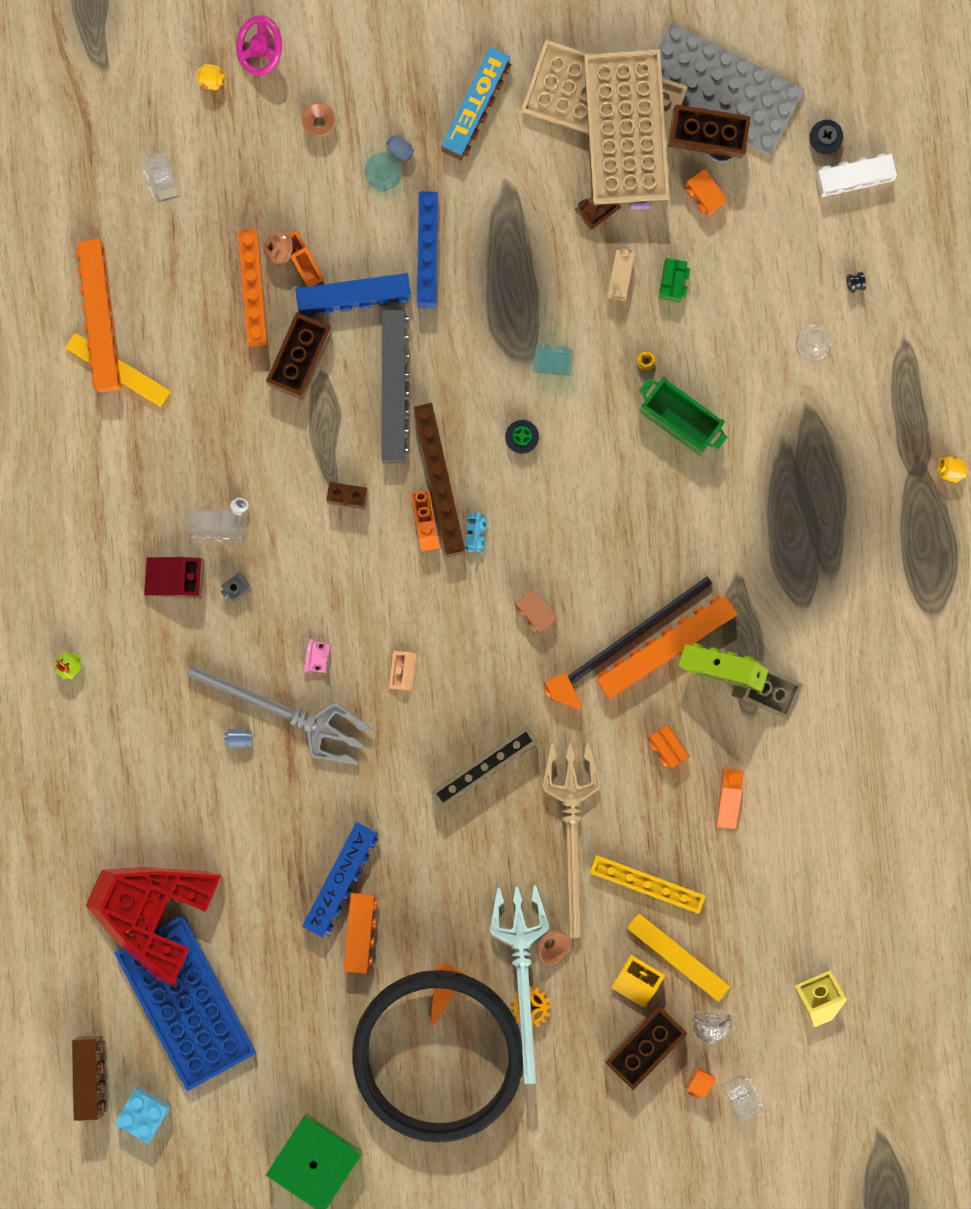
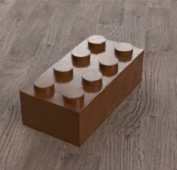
(709, 131)
(299, 356)
(645, 1047)
(88, 1078)

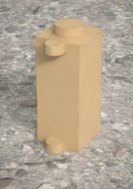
(621, 274)

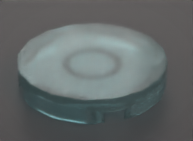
(383, 171)

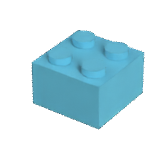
(142, 1115)

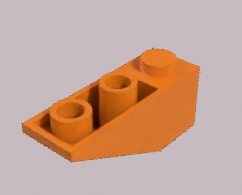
(425, 520)

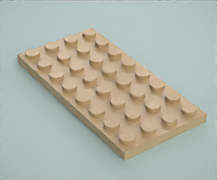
(560, 92)
(626, 127)

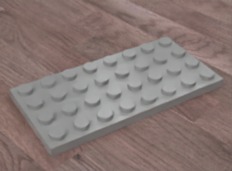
(729, 85)

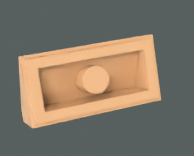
(402, 670)

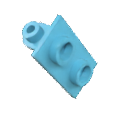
(477, 524)

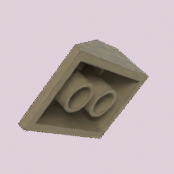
(776, 697)

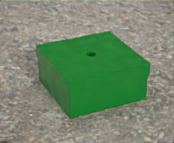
(314, 1163)

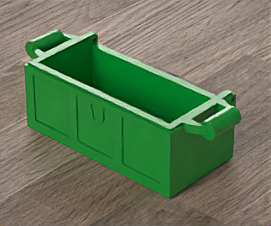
(681, 416)

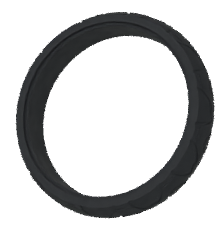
(420, 1129)

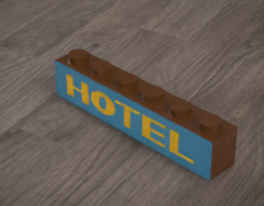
(476, 104)

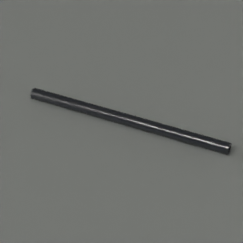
(640, 629)

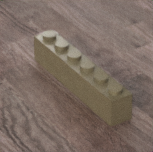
(484, 767)

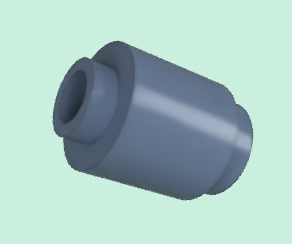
(400, 148)
(238, 738)

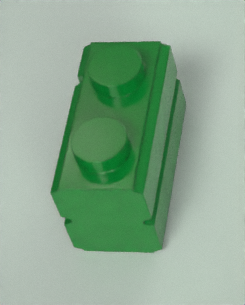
(673, 280)

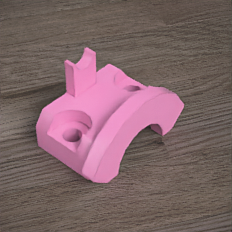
(317, 657)

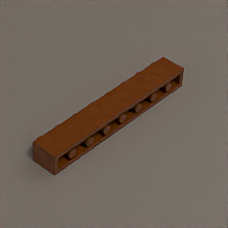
(439, 480)

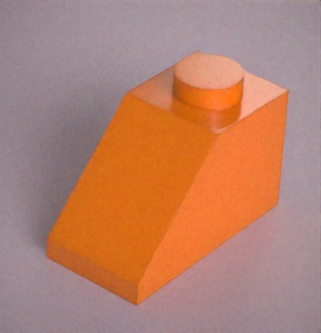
(562, 691)
(700, 1082)

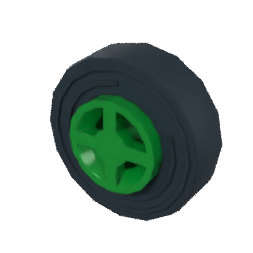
(527, 434)

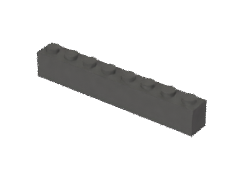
(393, 386)

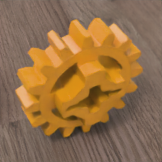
(539, 1006)

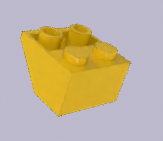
(637, 981)

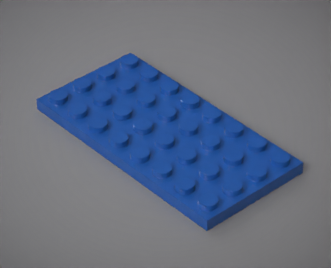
(195, 1016)

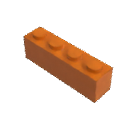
(359, 933)

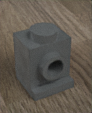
(242, 587)

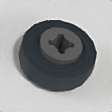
(821, 142)

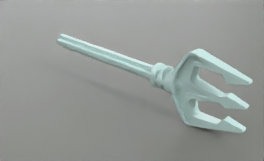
(520, 940)

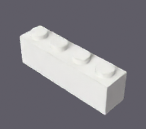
(856, 175)

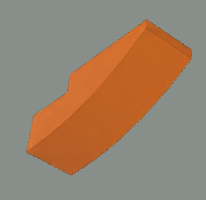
(304, 261)

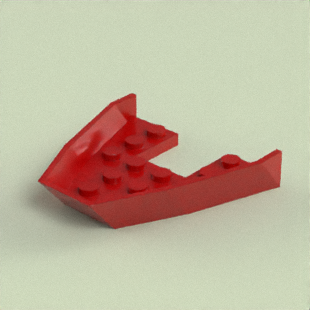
(132, 904)

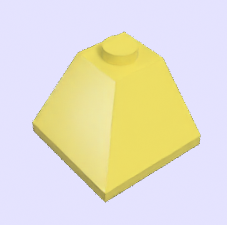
(821, 997)

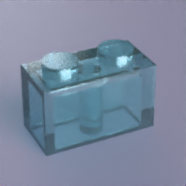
(552, 360)

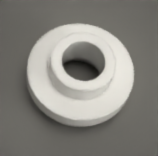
(239, 505)

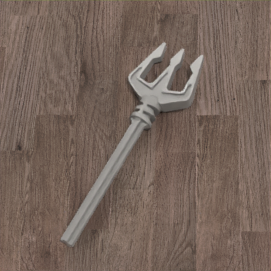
(316, 725)

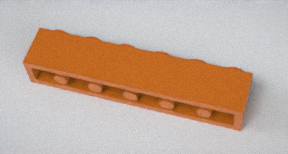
(253, 288)

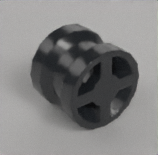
(856, 282)

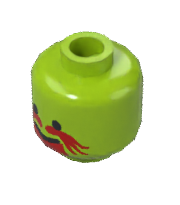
(67, 665)

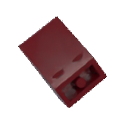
(174, 577)

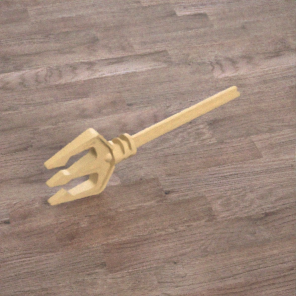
(571, 796)

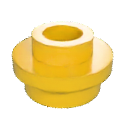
(648, 355)

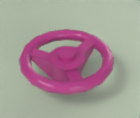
(260, 44)

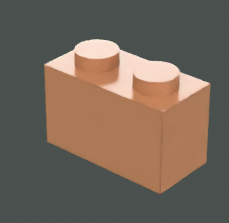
(535, 611)

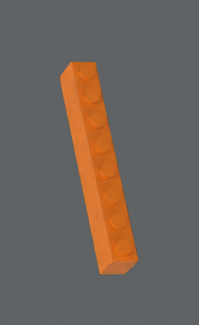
(99, 315)
(665, 648)

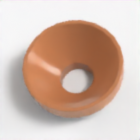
(317, 111)
(281, 247)
(556, 950)

